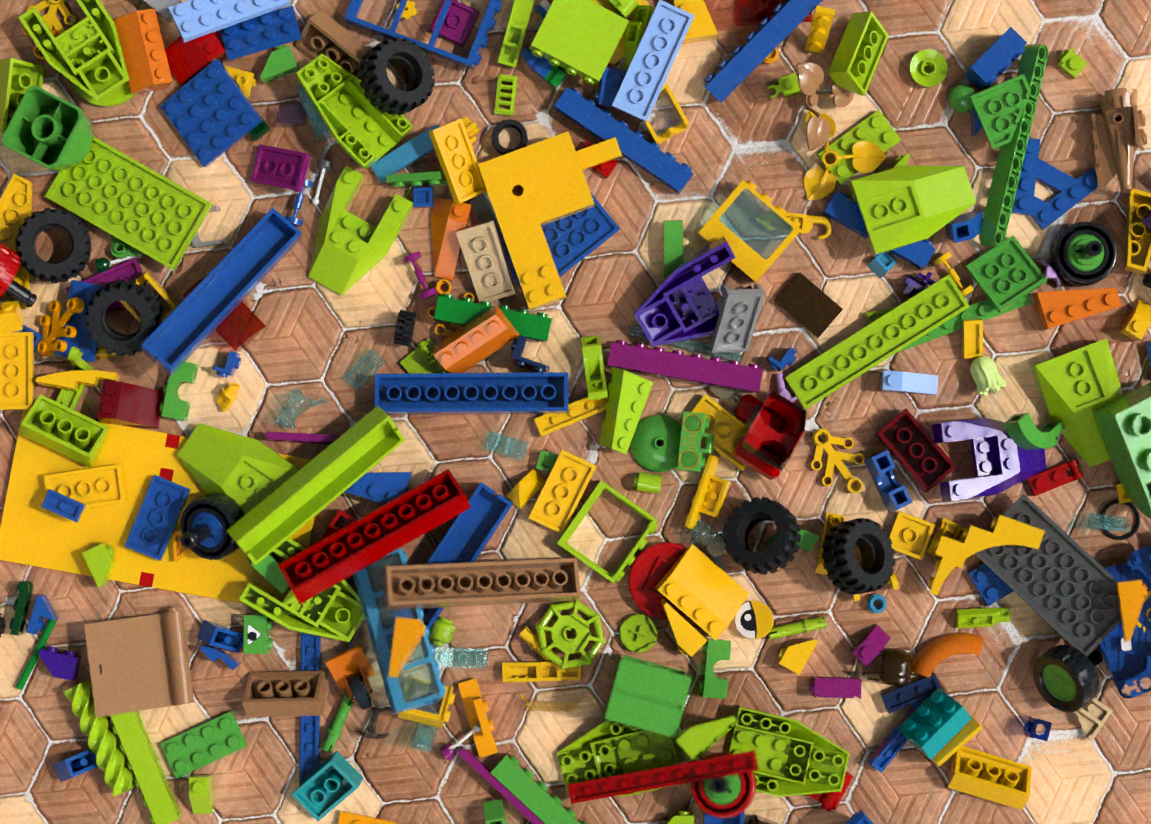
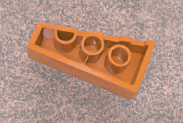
(1063, 307)

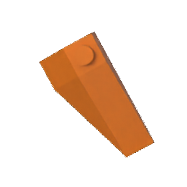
(445, 221)

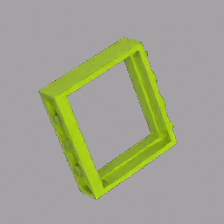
(638, 544)

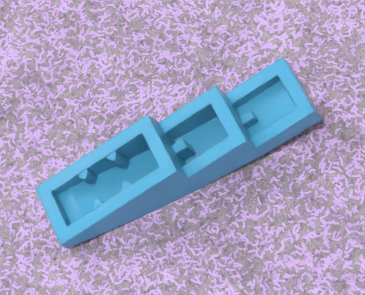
(404, 155)

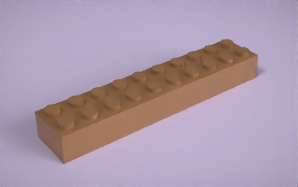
(480, 583)

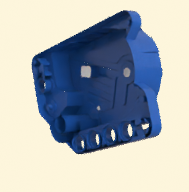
(1130, 659)

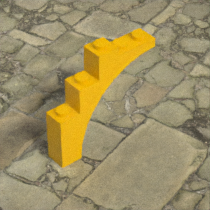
(1005, 532)

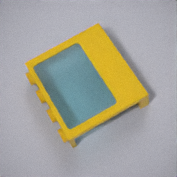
(752, 229)

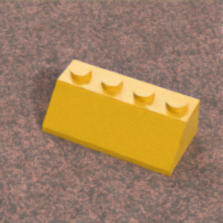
(990, 777)

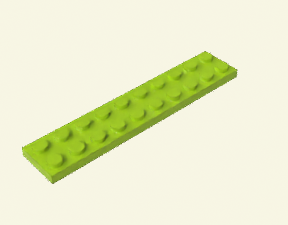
(877, 341)

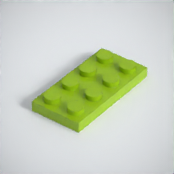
(872, 129)

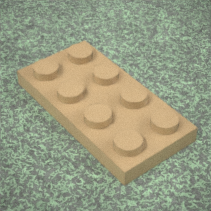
(486, 261)

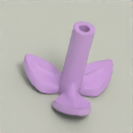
(1049, 272)
(781, 388)

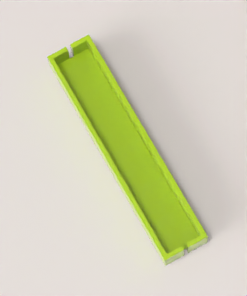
(316, 485)

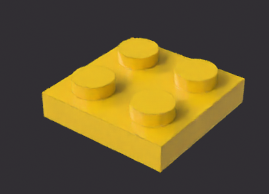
(910, 535)

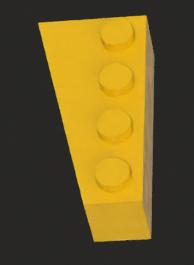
(702, 26)

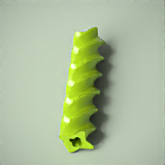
(100, 739)

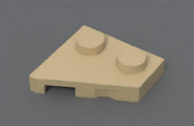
(1092, 718)

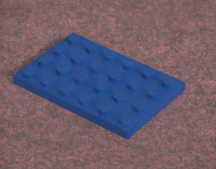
(572, 237)

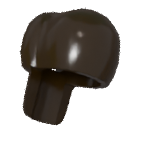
(895, 668)

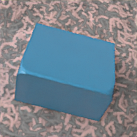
(881, 264)

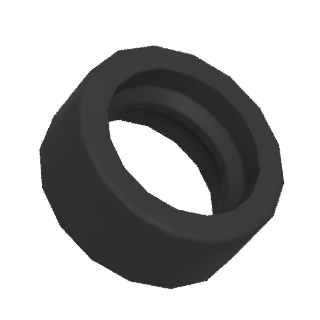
(505, 124)

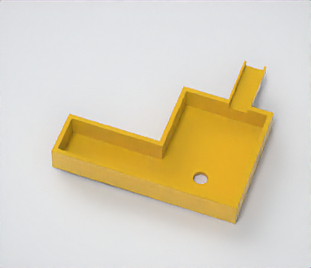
(552, 190)

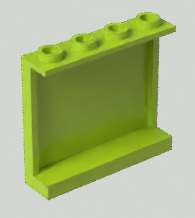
(579, 37)

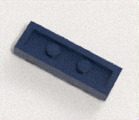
(910, 694)

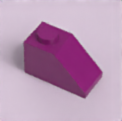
(870, 645)

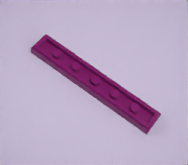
(485, 772)

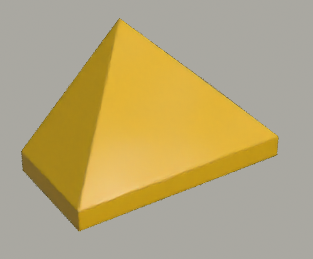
(526, 489)

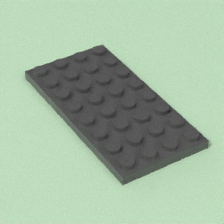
(1057, 580)

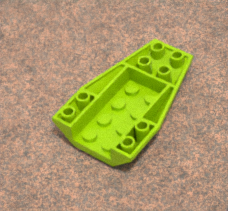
(348, 114)

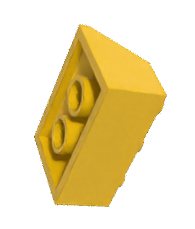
(957, 741)

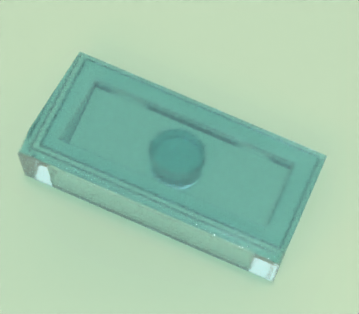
(1109, 522)

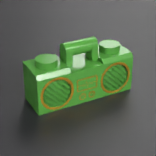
(691, 433)

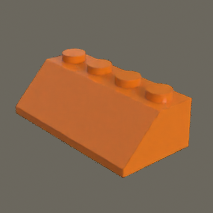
(143, 51)
(475, 341)

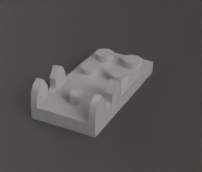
(736, 318)

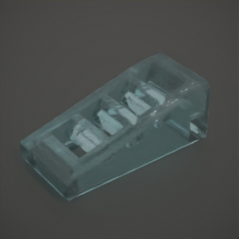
(379, 361)

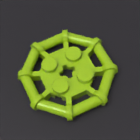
(559, 635)

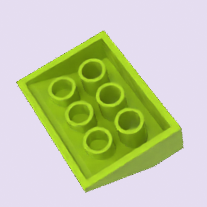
(701, 738)

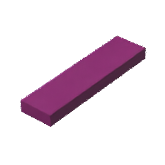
(301, 437)

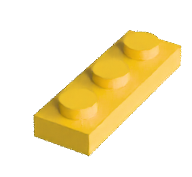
(819, 29)

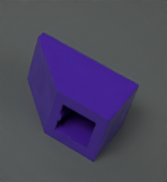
(61, 664)

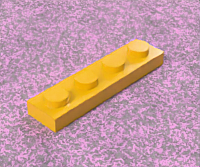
(578, 411)

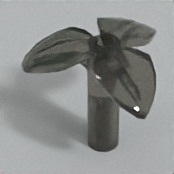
(370, 731)

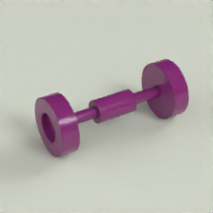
(412, 258)

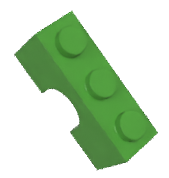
(173, 406)
(712, 685)

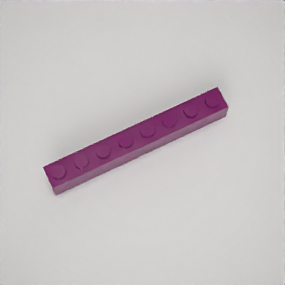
(685, 367)

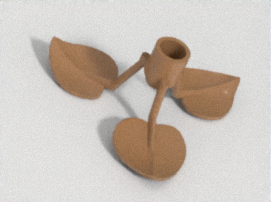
(809, 79)

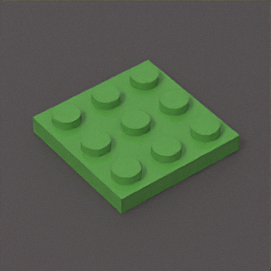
(1006, 274)

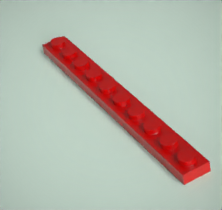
(663, 776)

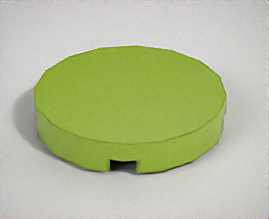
(638, 633)

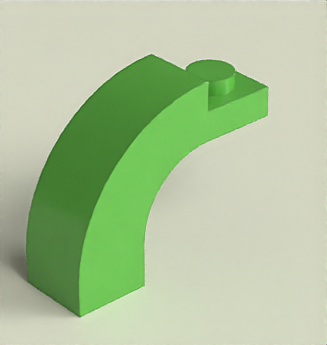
(1027, 436)

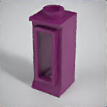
(835, 687)

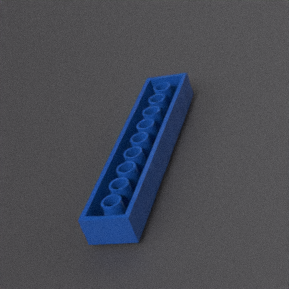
(472, 393)

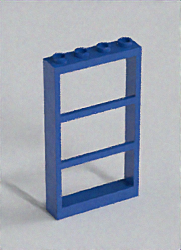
(474, 56)

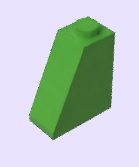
(270, 570)

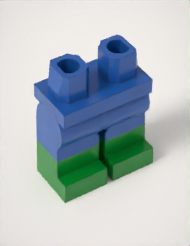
(546, 71)

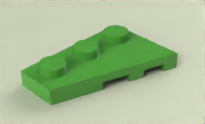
(416, 179)

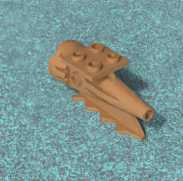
(1117, 136)

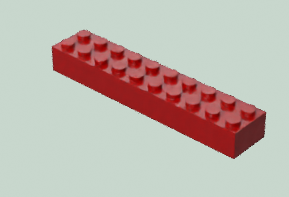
(374, 536)

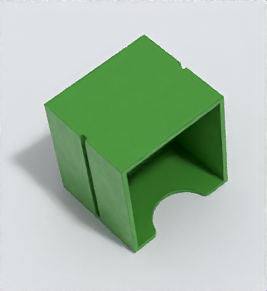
(647, 696)

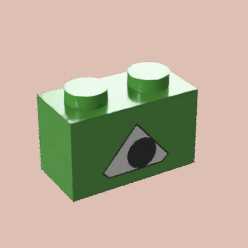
(257, 634)

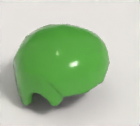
(959, 97)

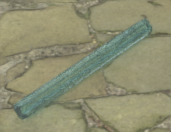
(691, 346)

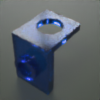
(1031, 725)

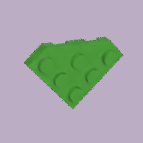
(1001, 109)

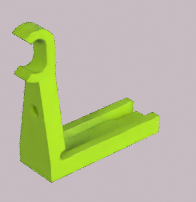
(71, 398)

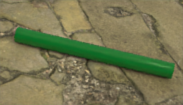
(35, 654)

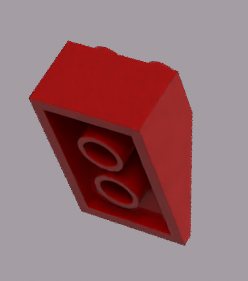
(193, 56)

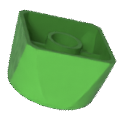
(49, 130)

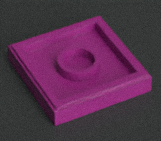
(457, 23)

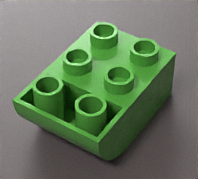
(1127, 436)

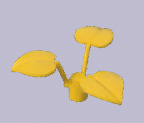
(865, 157)

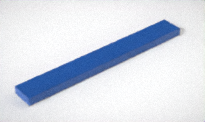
(309, 724)

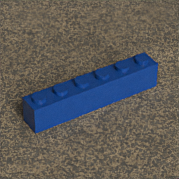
(847, 214)

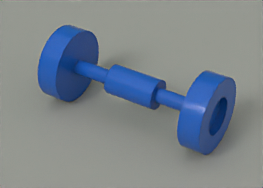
(297, 205)

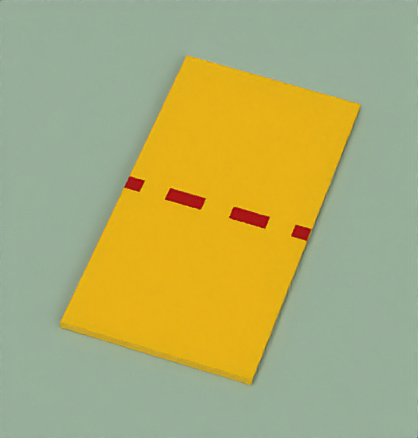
(57, 543)

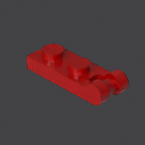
(1054, 477)

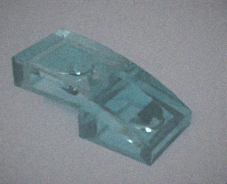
(483, 209)
(506, 445)

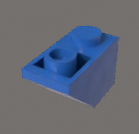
(964, 227)

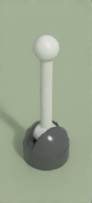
(323, 167)

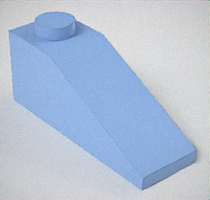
(908, 382)

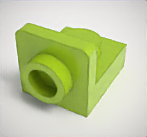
(1071, 62)

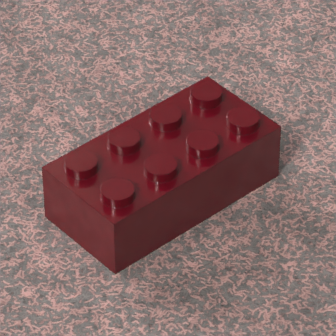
(915, 450)

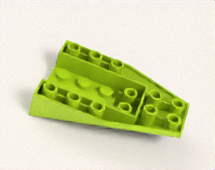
(910, 203)
(1073, 389)
(234, 465)
(615, 750)
(788, 754)

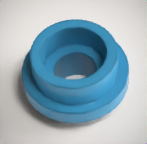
(881, 607)

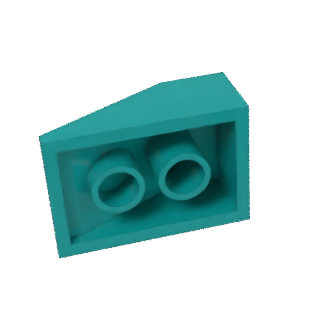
(328, 786)

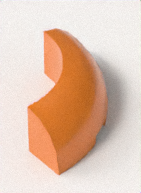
(944, 647)

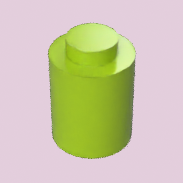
(648, 482)

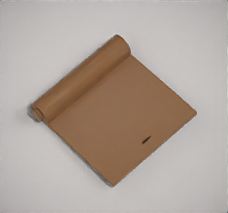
(140, 663)

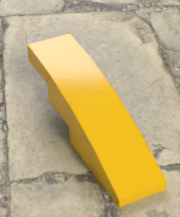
(71, 379)
(538, 671)

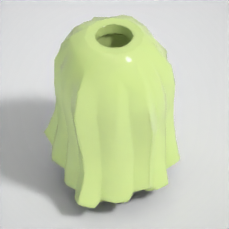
(986, 375)

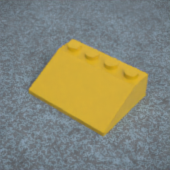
(702, 591)

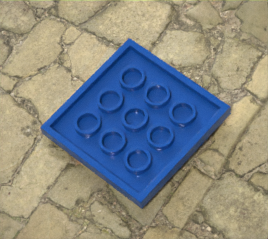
(211, 113)

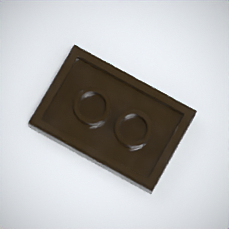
(808, 305)

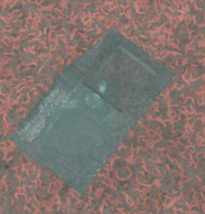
(424, 737)

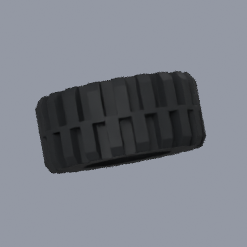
(379, 87)
(53, 219)
(101, 330)
(745, 519)
(841, 560)

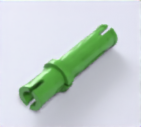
(337, 724)

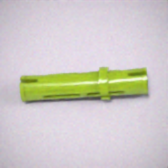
(798, 627)

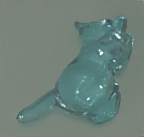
(297, 405)
(711, 541)

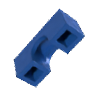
(881, 470)

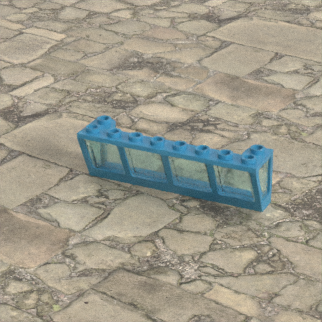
(419, 679)

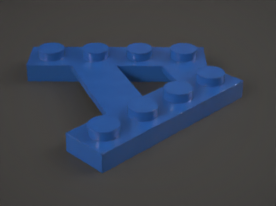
(1070, 189)

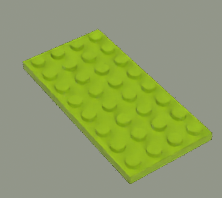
(131, 203)

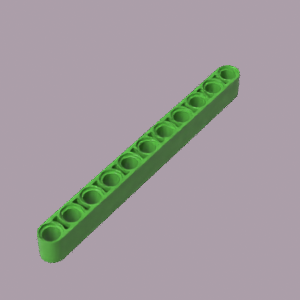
(1012, 154)

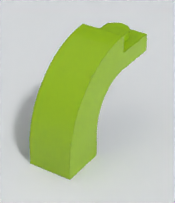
(594, 367)

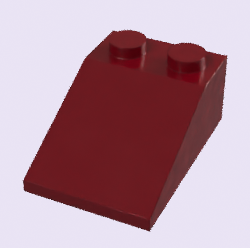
(129, 405)

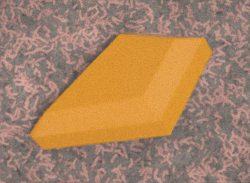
(178, 550)

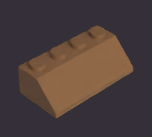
(329, 38)
(284, 694)

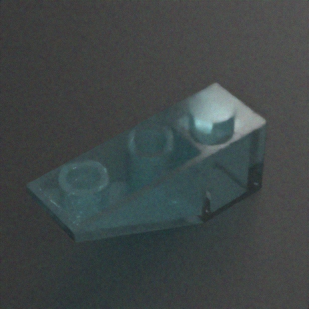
(460, 657)

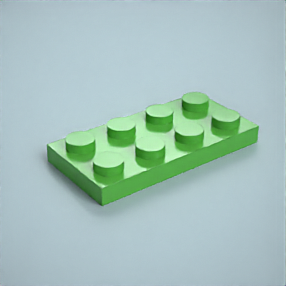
(204, 744)

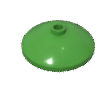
(645, 447)

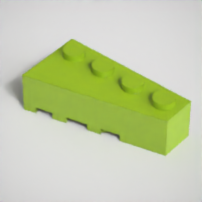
(623, 409)

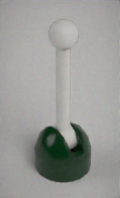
(104, 264)

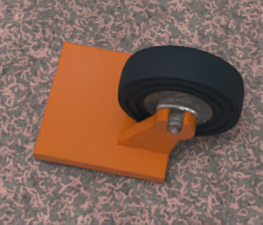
(349, 670)

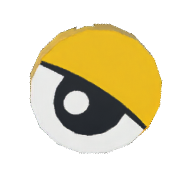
(754, 620)

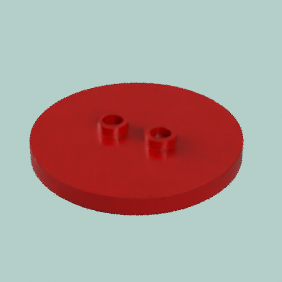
(646, 573)

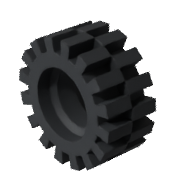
(404, 328)

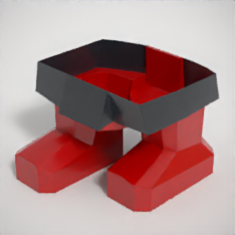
(772, 432)

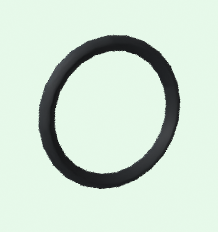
(1136, 525)

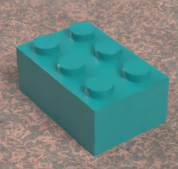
(934, 723)

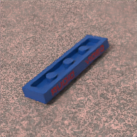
(891, 745)

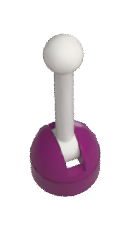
(449, 750)

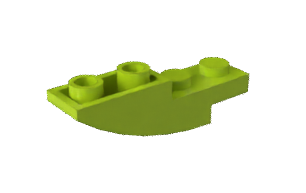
(636, 30)
(515, 32)

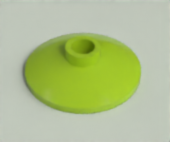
(933, 60)

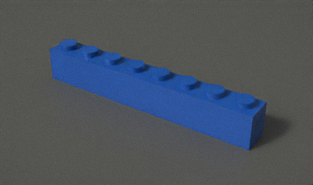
(758, 46)
(631, 144)

